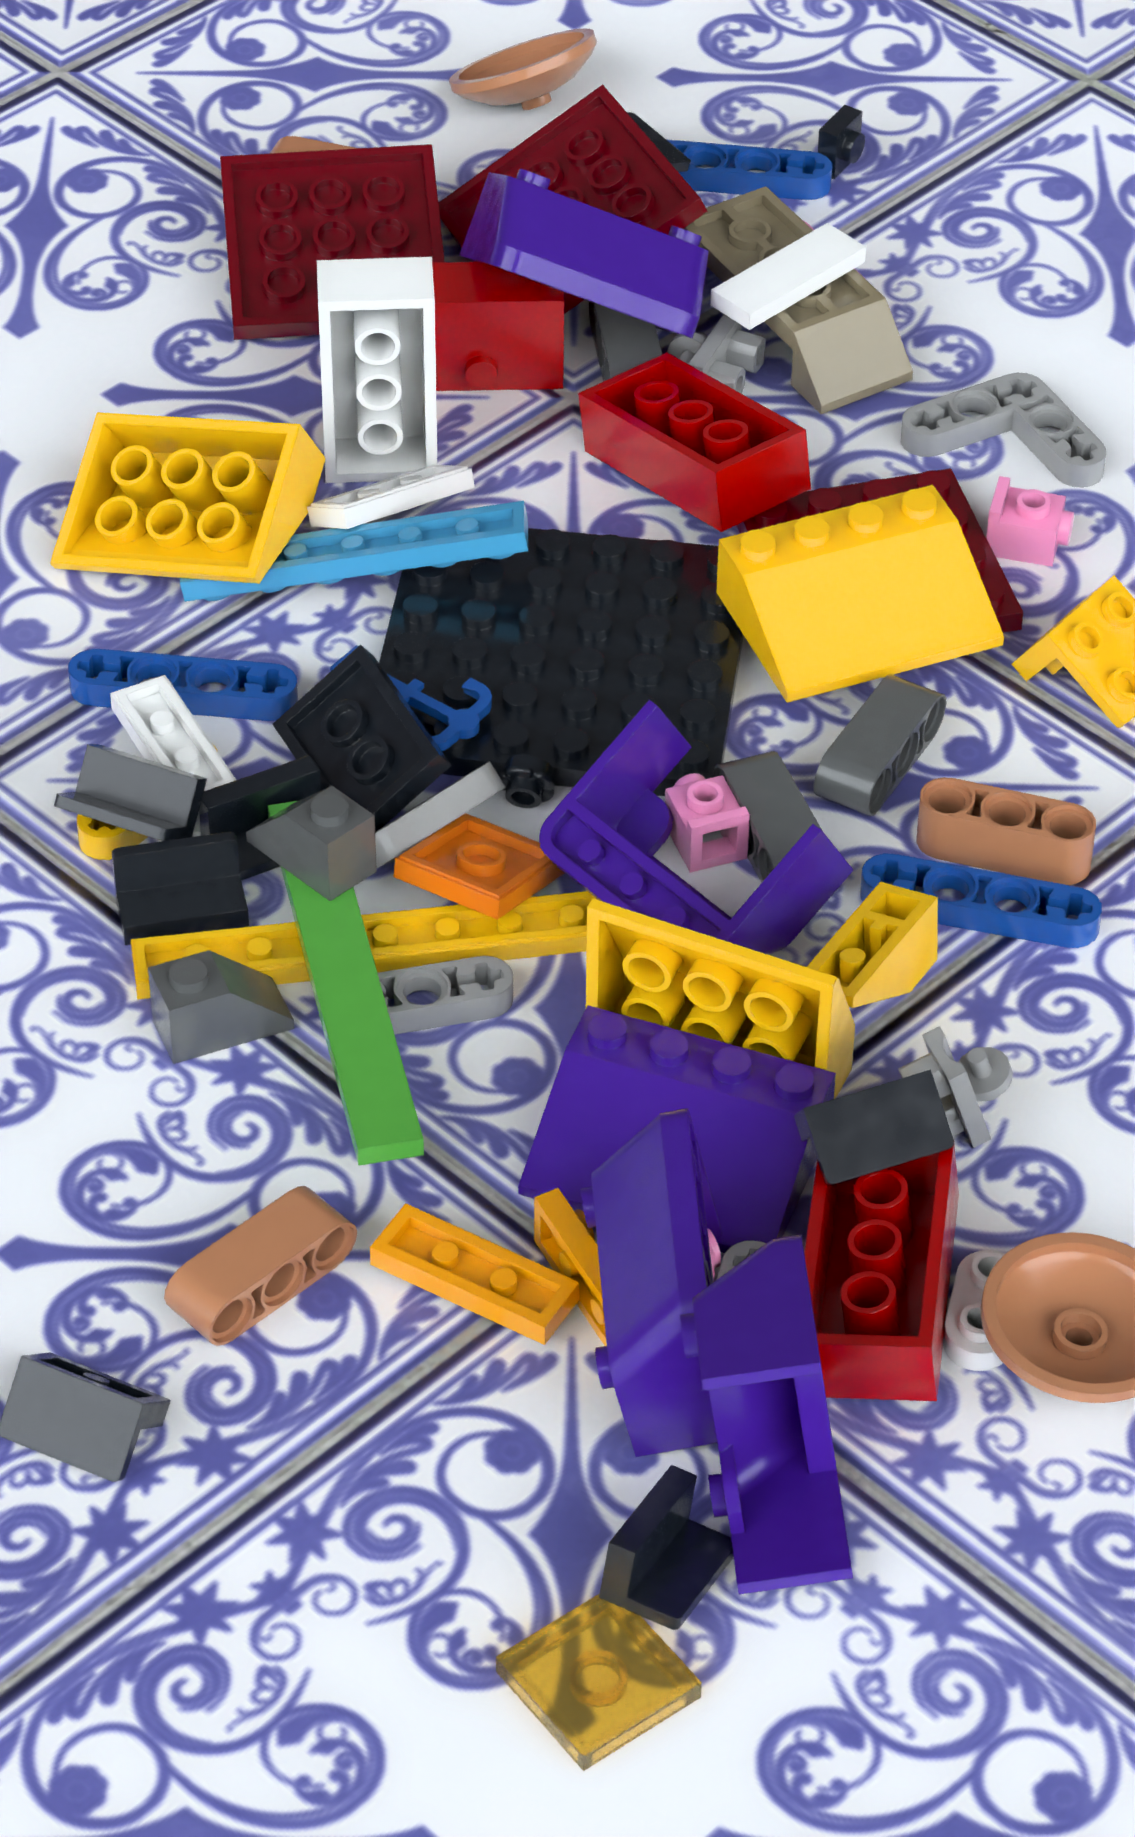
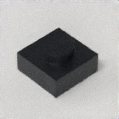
(842, 139)

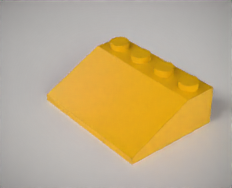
(187, 497)
(857, 593)
(716, 990)

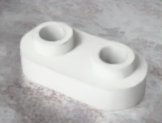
(962, 1341)

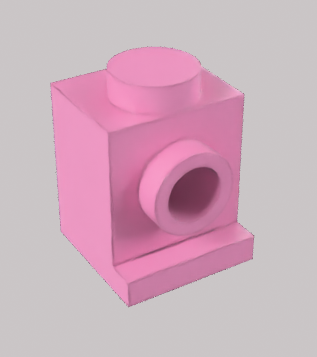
(1027, 524)
(703, 808)

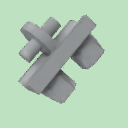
(722, 353)
(976, 1077)

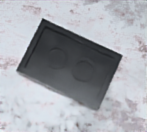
(363, 737)

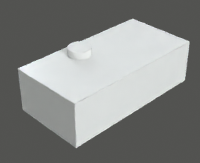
(377, 367)

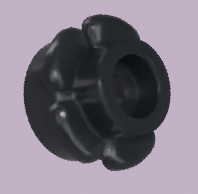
(527, 780)

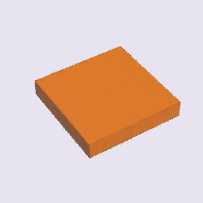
(478, 866)

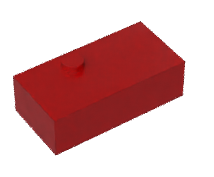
(496, 330)
(695, 441)
(883, 1277)

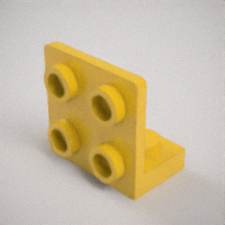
(1095, 648)

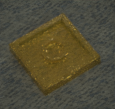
(598, 1679)

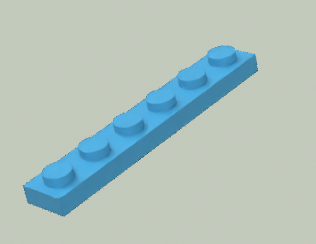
(383, 549)

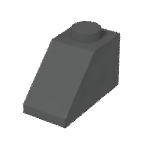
(321, 841)
(213, 1005)

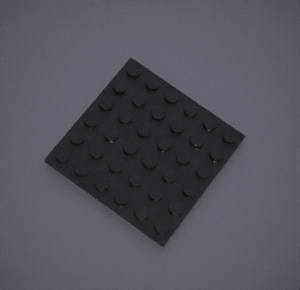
(571, 648)

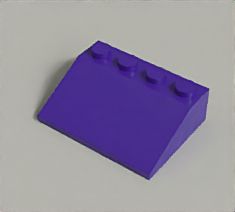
(740, 1103)

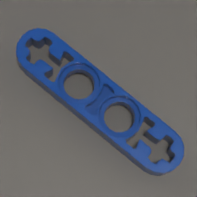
(787, 172)
(186, 676)
(984, 890)

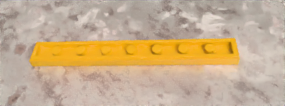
(396, 939)

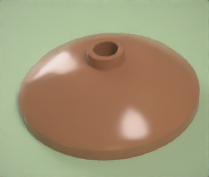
(525, 70)
(1065, 1315)

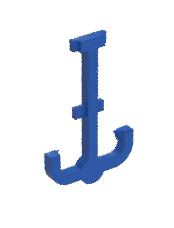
(461, 722)

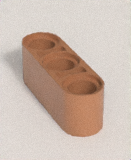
(1005, 831)
(260, 1265)

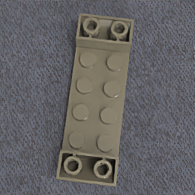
(839, 334)

